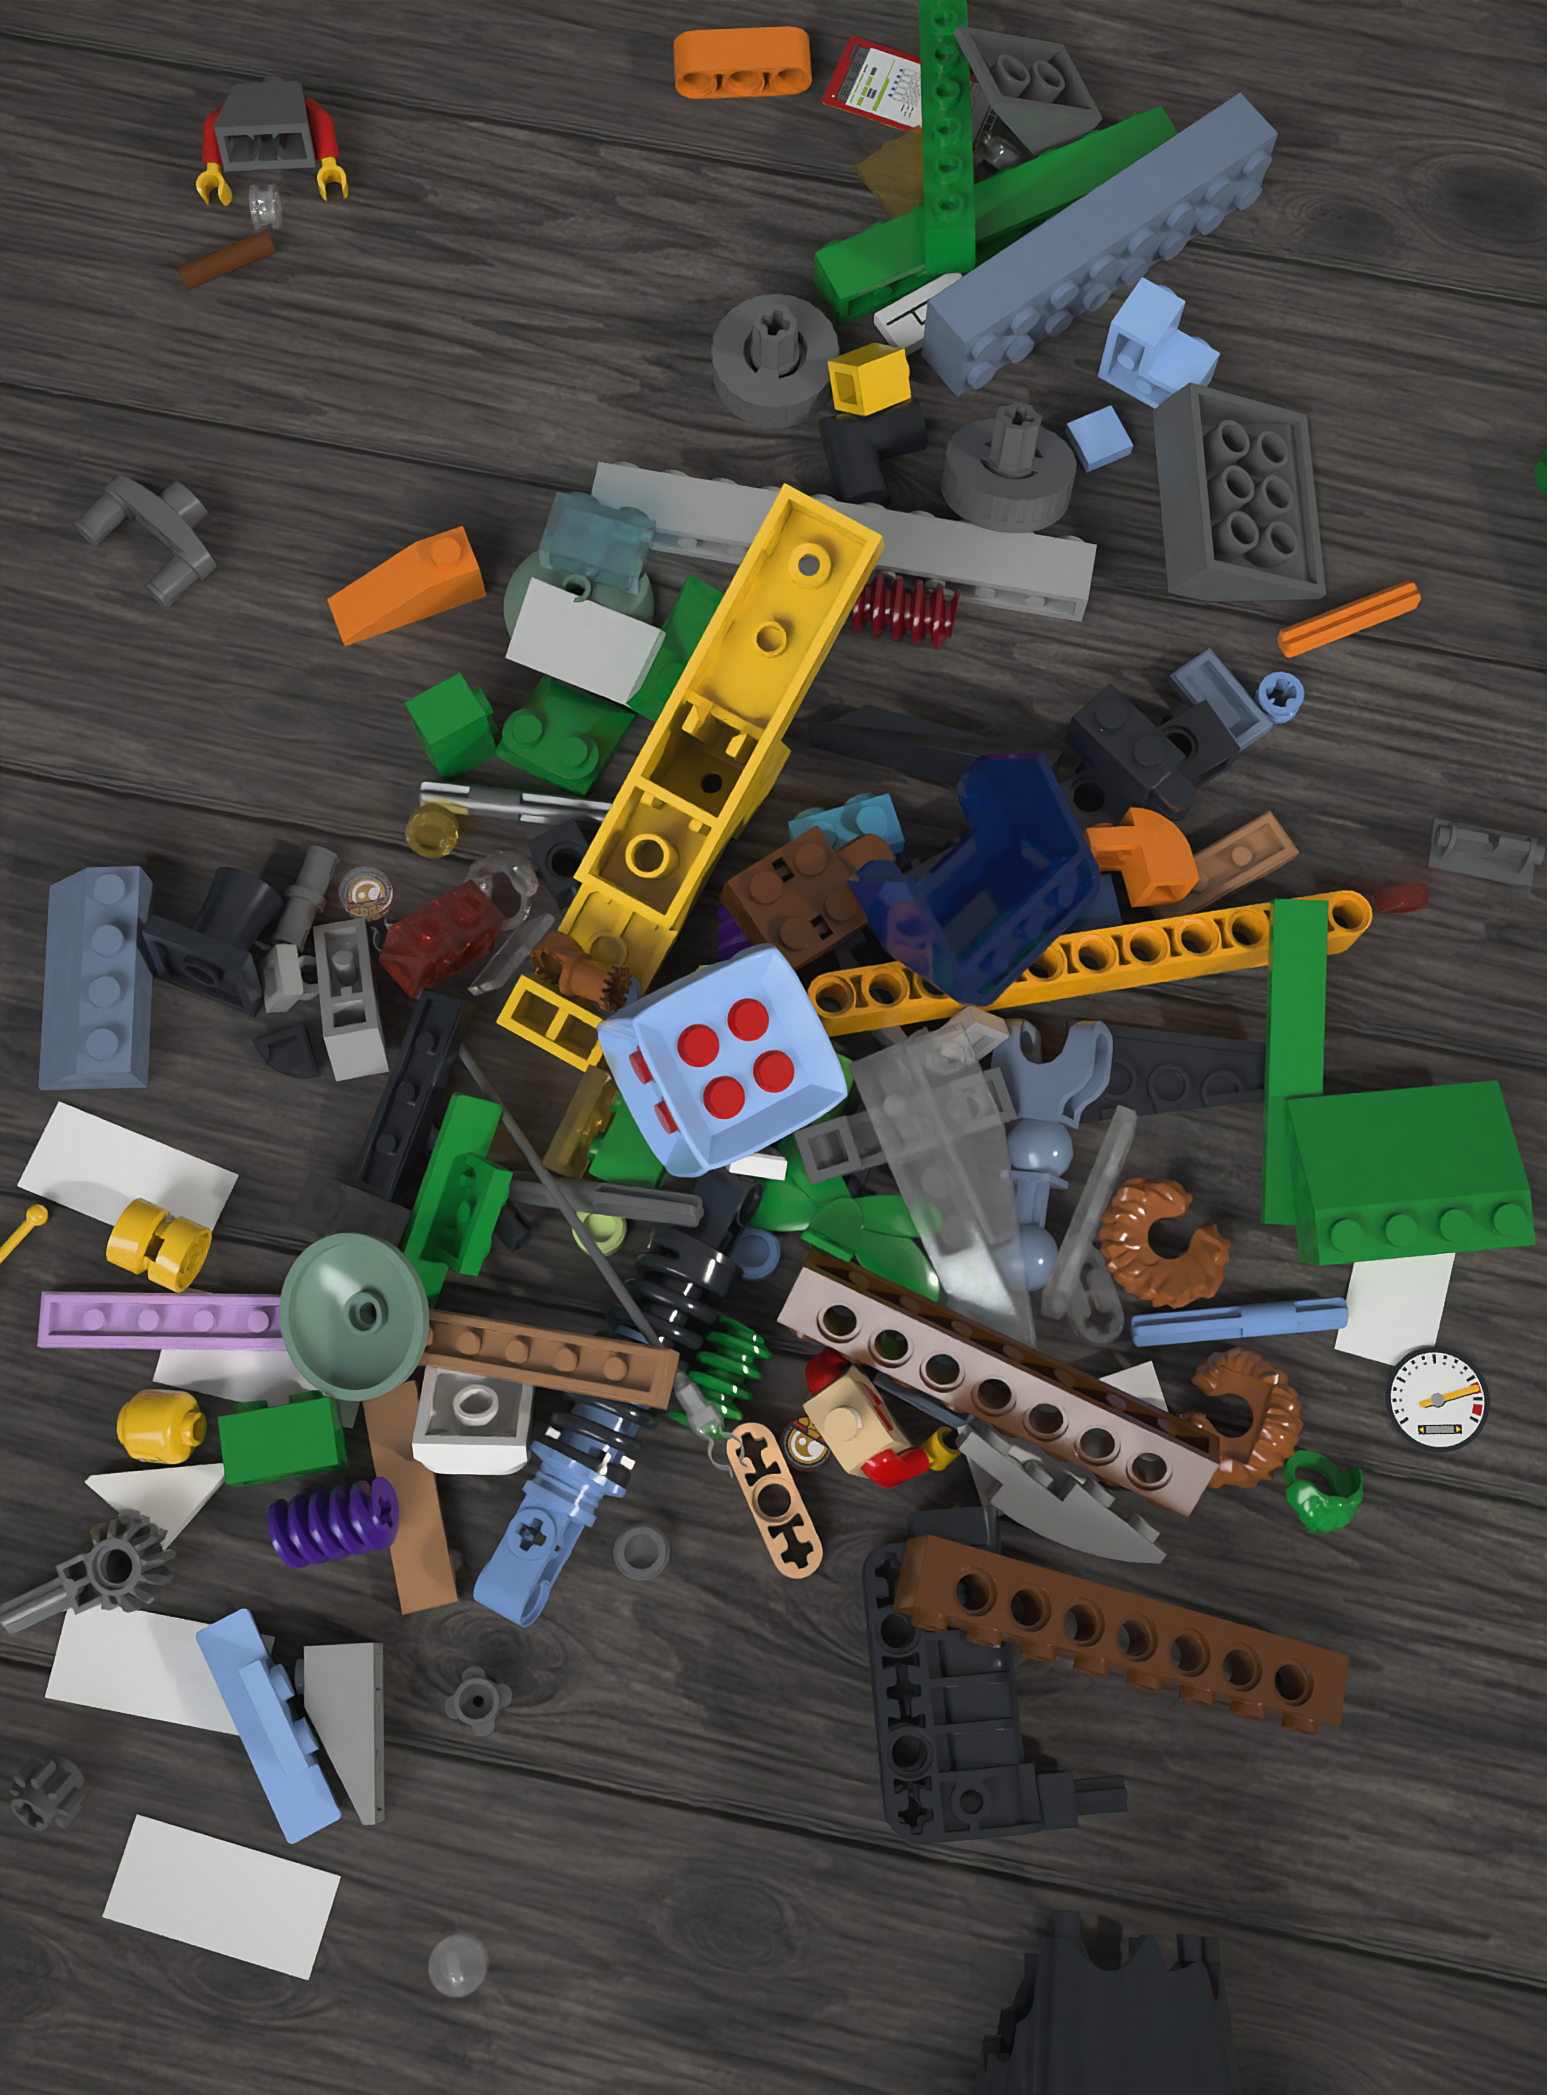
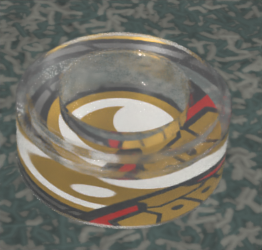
(366, 893)

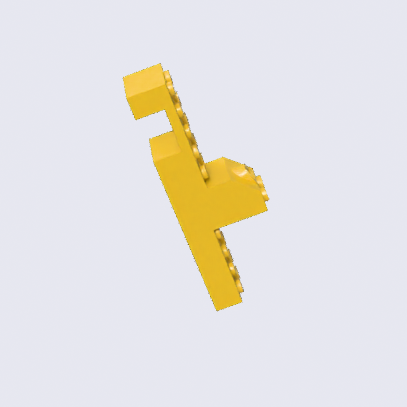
(718, 721)

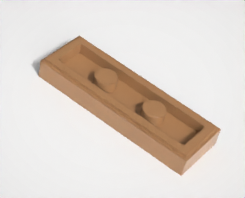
(1233, 865)

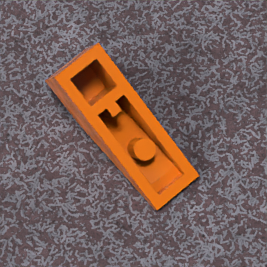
(409, 587)

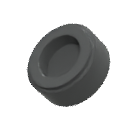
(641, 1552)

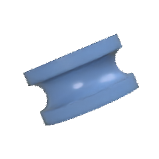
(1291, 688)

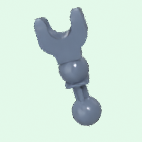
(1047, 1103)

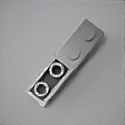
(1072, 1515)

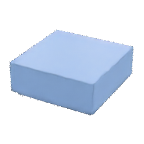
(1099, 438)

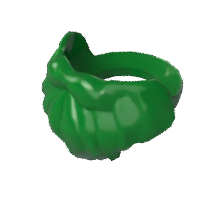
(1316, 1510)

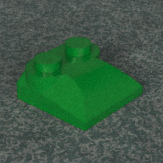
(564, 736)

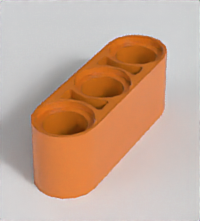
(742, 62)

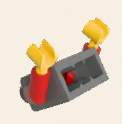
(268, 129)

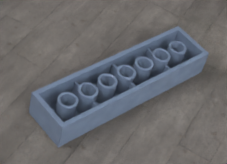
(1097, 245)

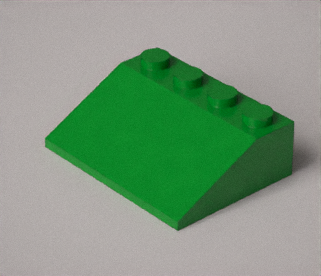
(1406, 1174)

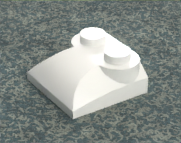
(473, 1424)

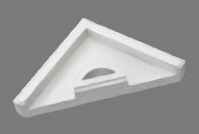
(164, 1495)

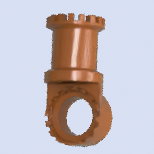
(578, 973)

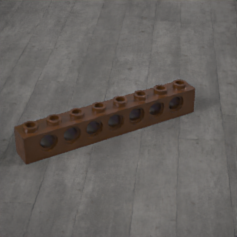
(1033, 1378)
(1309, 1674)

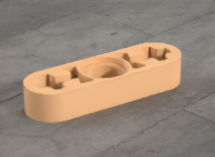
(803, 1533)

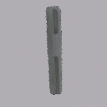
(514, 804)
(610, 1199)

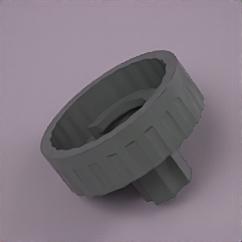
(774, 335)
(1012, 450)

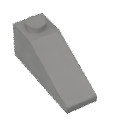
(349, 1000)
(346, 1707)

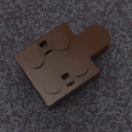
(802, 896)

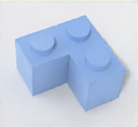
(1149, 353)

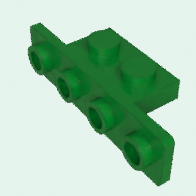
(457, 1196)

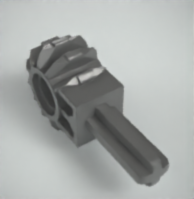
(97, 1576)

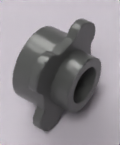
(462, 1706)

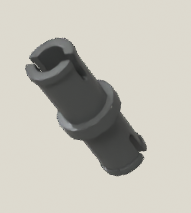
(305, 897)

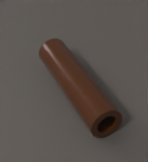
(226, 260)

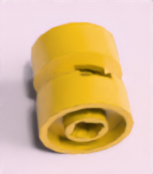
(152, 1242)

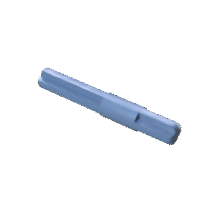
(1239, 1321)

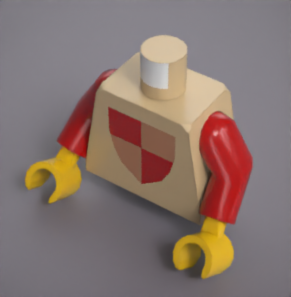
(862, 1426)

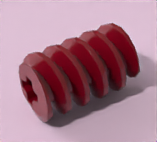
(906, 611)

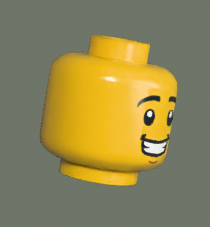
(160, 1426)

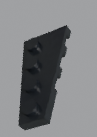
(1176, 1073)

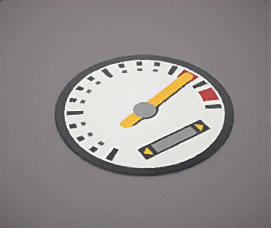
(1437, 1399)

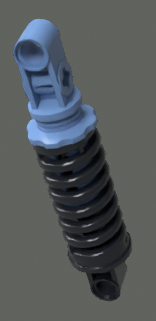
(587, 1447)

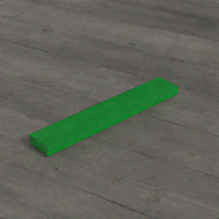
(1292, 1037)

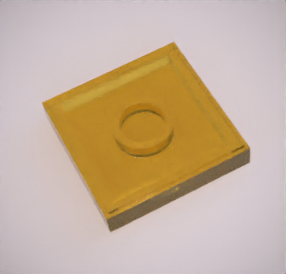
(582, 1121)

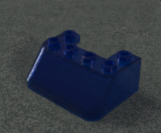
(993, 895)

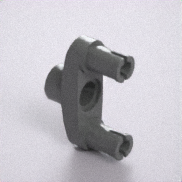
(166, 516)

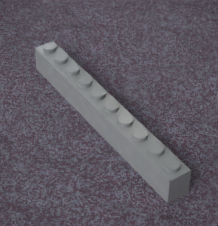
(991, 567)

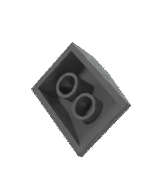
(1030, 87)

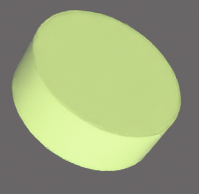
(606, 1231)

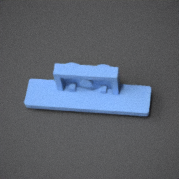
(269, 1726)

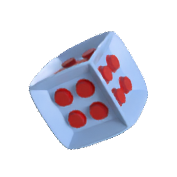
(723, 1061)

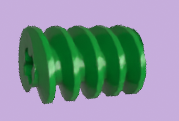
(727, 1369)

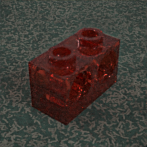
(441, 938)

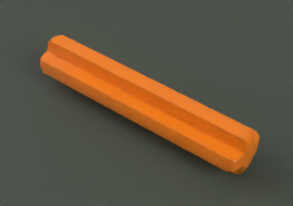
(1348, 619)

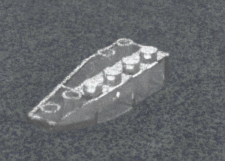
(952, 1172)

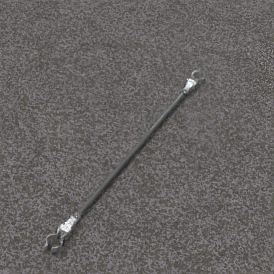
(701, 1413)

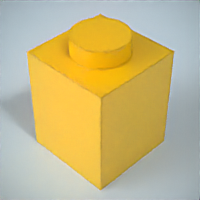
(869, 379)

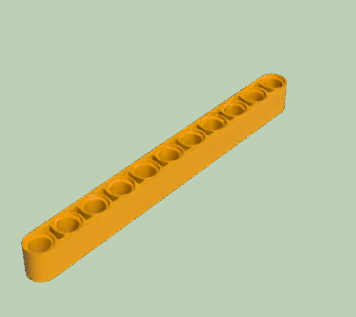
(1070, 978)

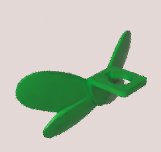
(868, 1227)

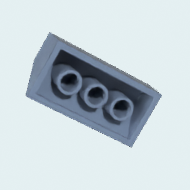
(97, 981)

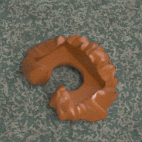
(1135, 1265)
(1274, 1412)

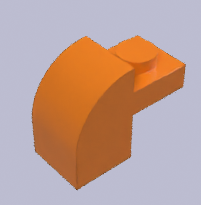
(1149, 854)

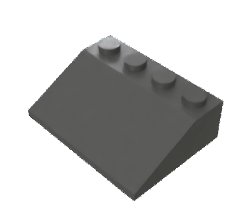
(1237, 498)

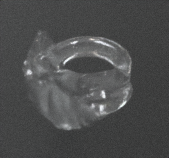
(520, 873)

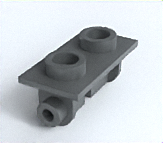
(1484, 852)

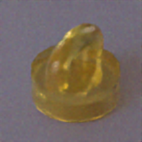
(432, 831)

